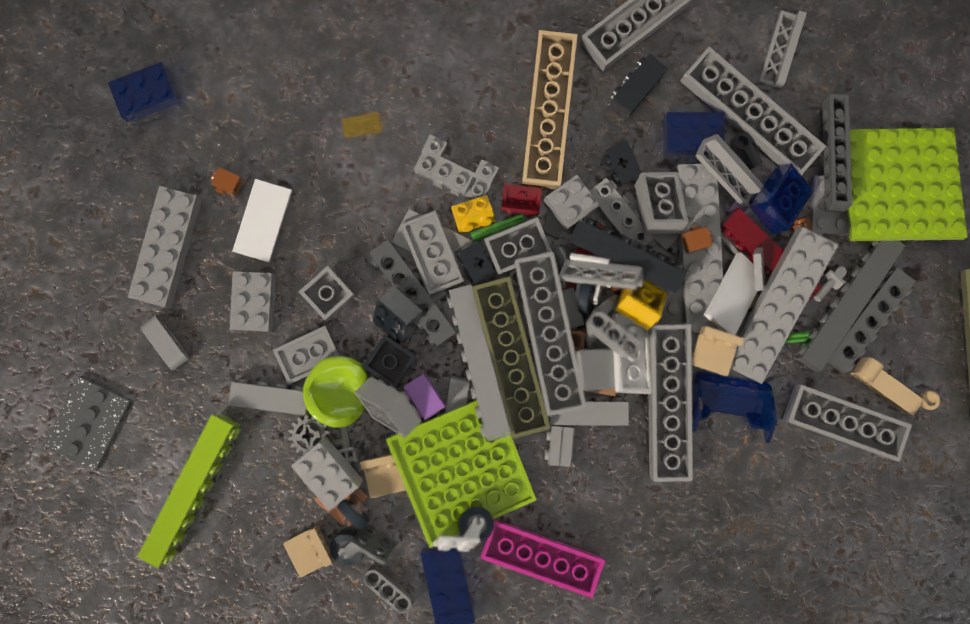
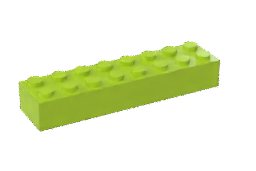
(189, 490)

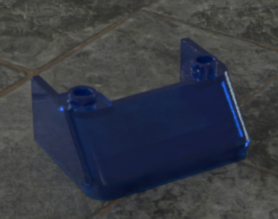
(734, 397)

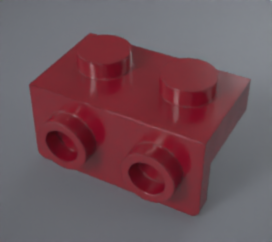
(521, 199)

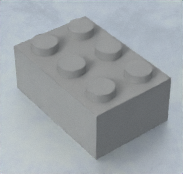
(661, 203)
(516, 243)
(252, 301)
(388, 406)
(327, 473)

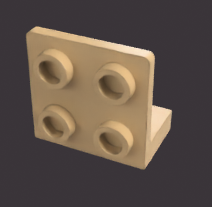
(715, 350)
(382, 476)
(309, 551)

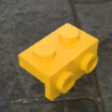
(473, 214)

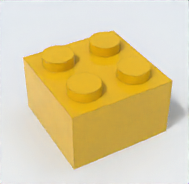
(642, 304)

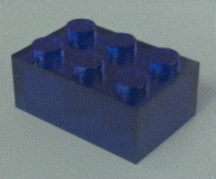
(144, 92)
(686, 131)
(781, 199)

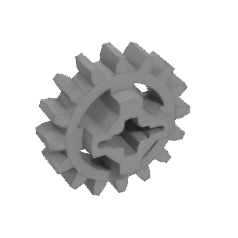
(301, 436)

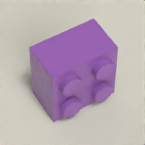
(424, 396)

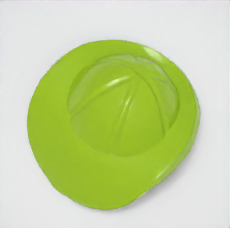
(331, 389)

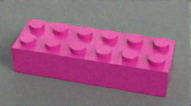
(543, 558)

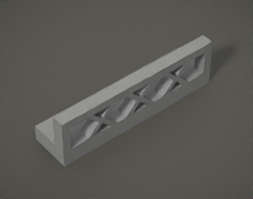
(789, 49)
(730, 166)
(602, 274)

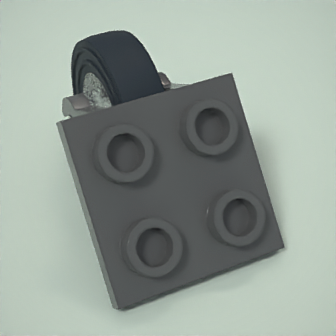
(349, 547)

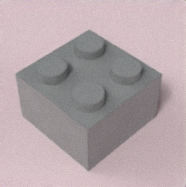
(571, 202)
(327, 293)

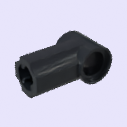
(747, 153)

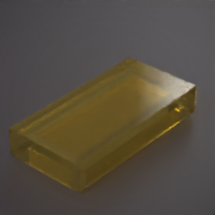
(361, 125)

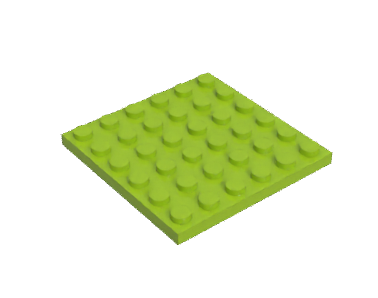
(905, 185)
(456, 468)

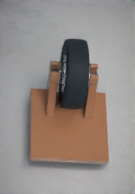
(350, 509)

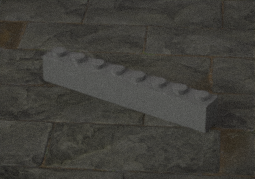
(849, 303)

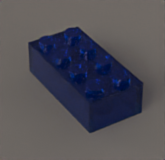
(448, 586)

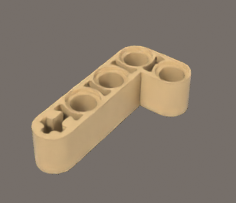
(871, 374)

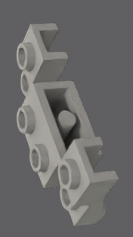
(452, 176)

